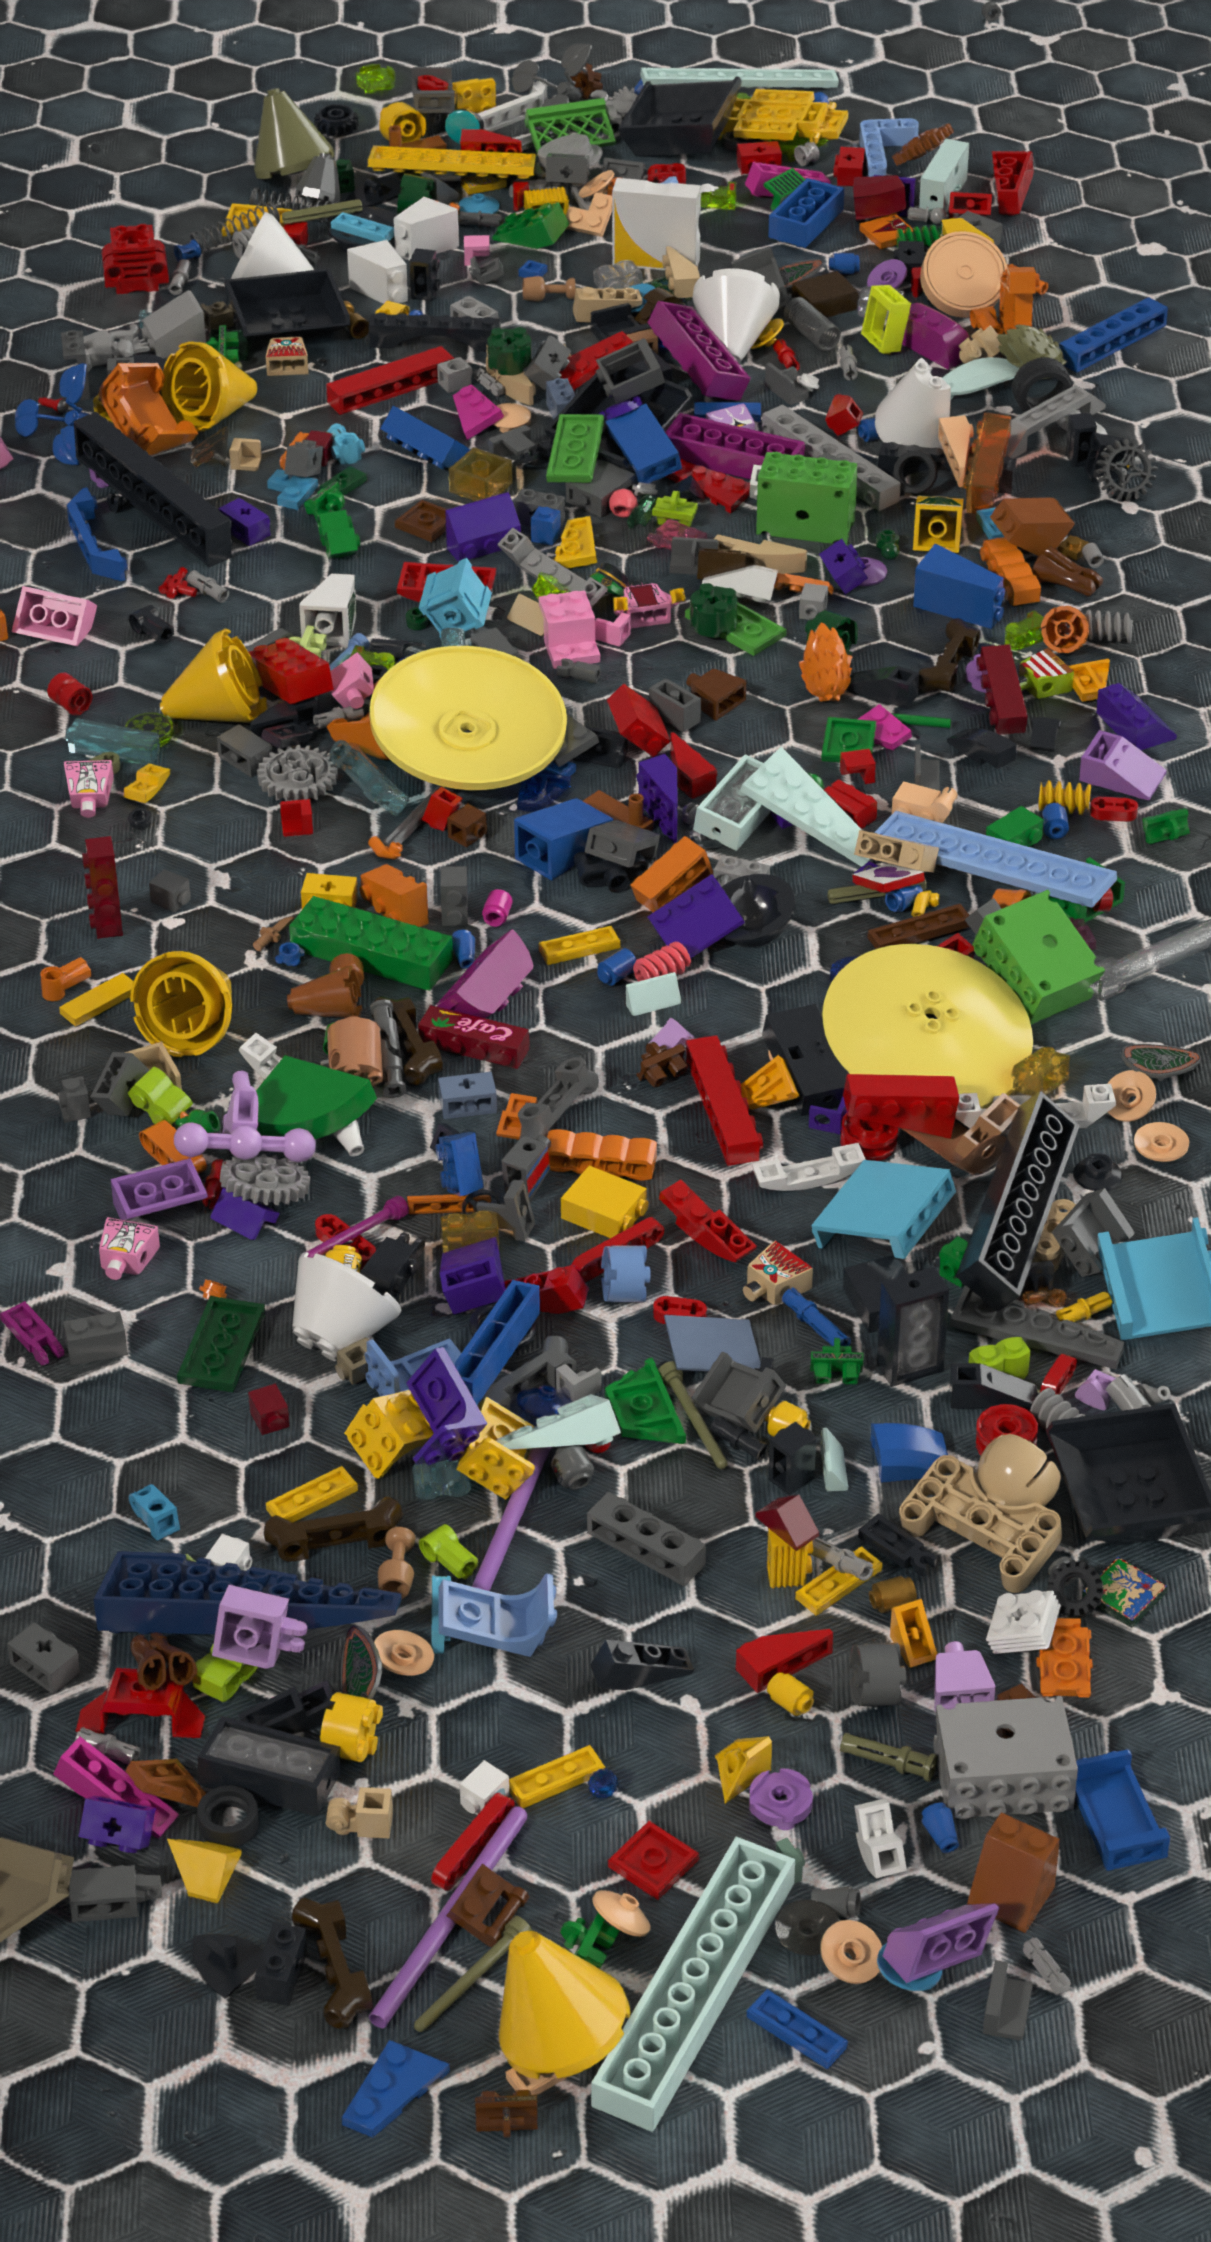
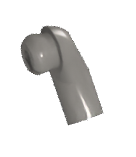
(1153, 1395)

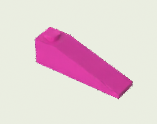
(762, 173)
(94, 1774)

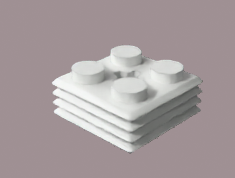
(1023, 1622)

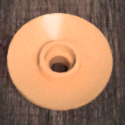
(597, 184)
(1132, 1084)
(1161, 1141)
(404, 1652)
(621, 1912)
(857, 1941)

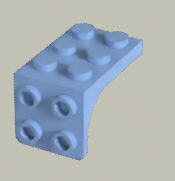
(391, 1376)
(497, 1619)

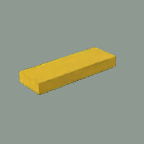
(579, 945)
(97, 1000)
(313, 1495)
(833, 1585)
(554, 1777)

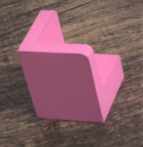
(475, 247)
(613, 632)

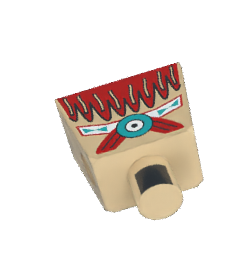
(286, 356)
(776, 1272)

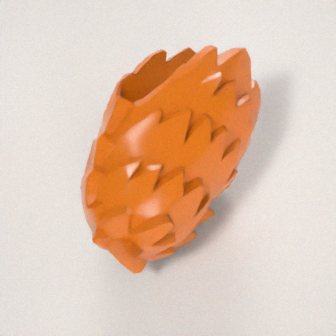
(826, 664)

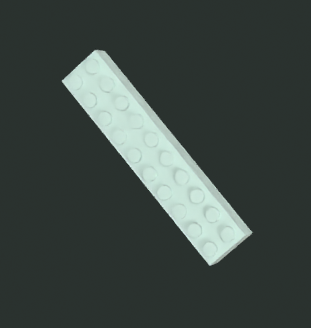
(693, 1984)

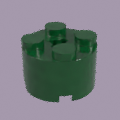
(413, 190)
(509, 350)
(713, 610)
(846, 628)

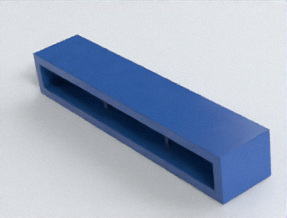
(498, 1337)

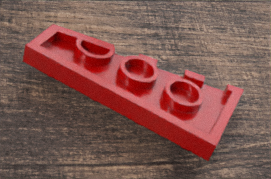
(583, 363)
(715, 485)

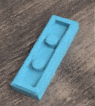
(362, 227)

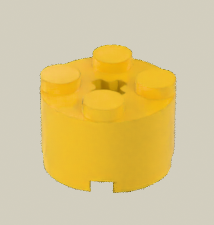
(403, 115)
(352, 1726)

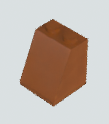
(1032, 523)
(1015, 1871)

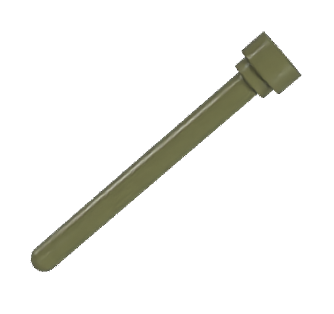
(673, 1379)
(512, 1928)

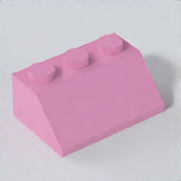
(53, 616)

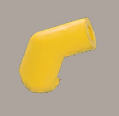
(923, 900)

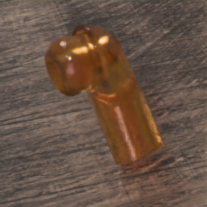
(1052, 1298)

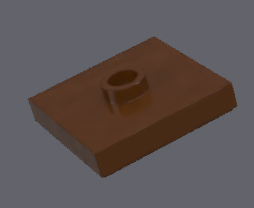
(423, 521)

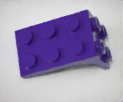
(446, 1407)

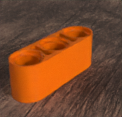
(159, 1143)

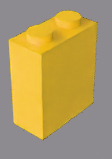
(603, 1202)

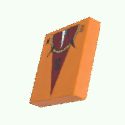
(883, 230)

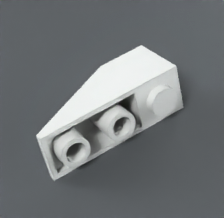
(751, 581)

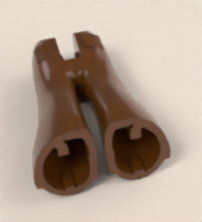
(1059, 569)
(158, 1656)

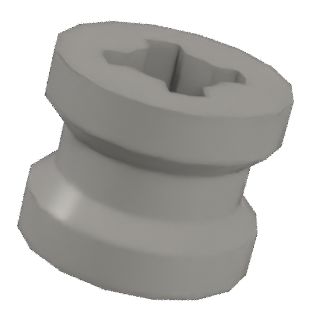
(806, 153)

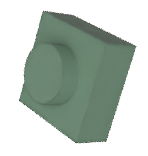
(786, 1848)

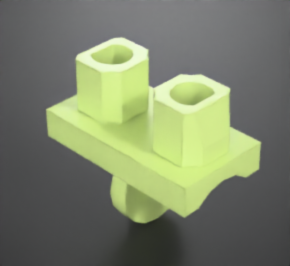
(311, 641)

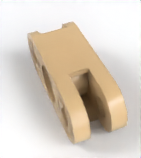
(1048, 1247)

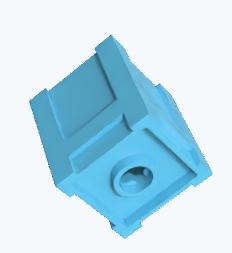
(455, 598)

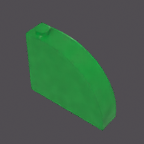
(310, 1099)

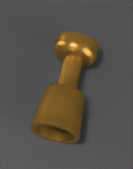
(358, 325)

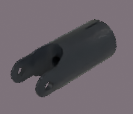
(394, 647)

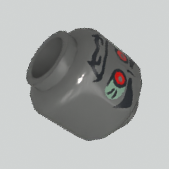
(572, 1467)

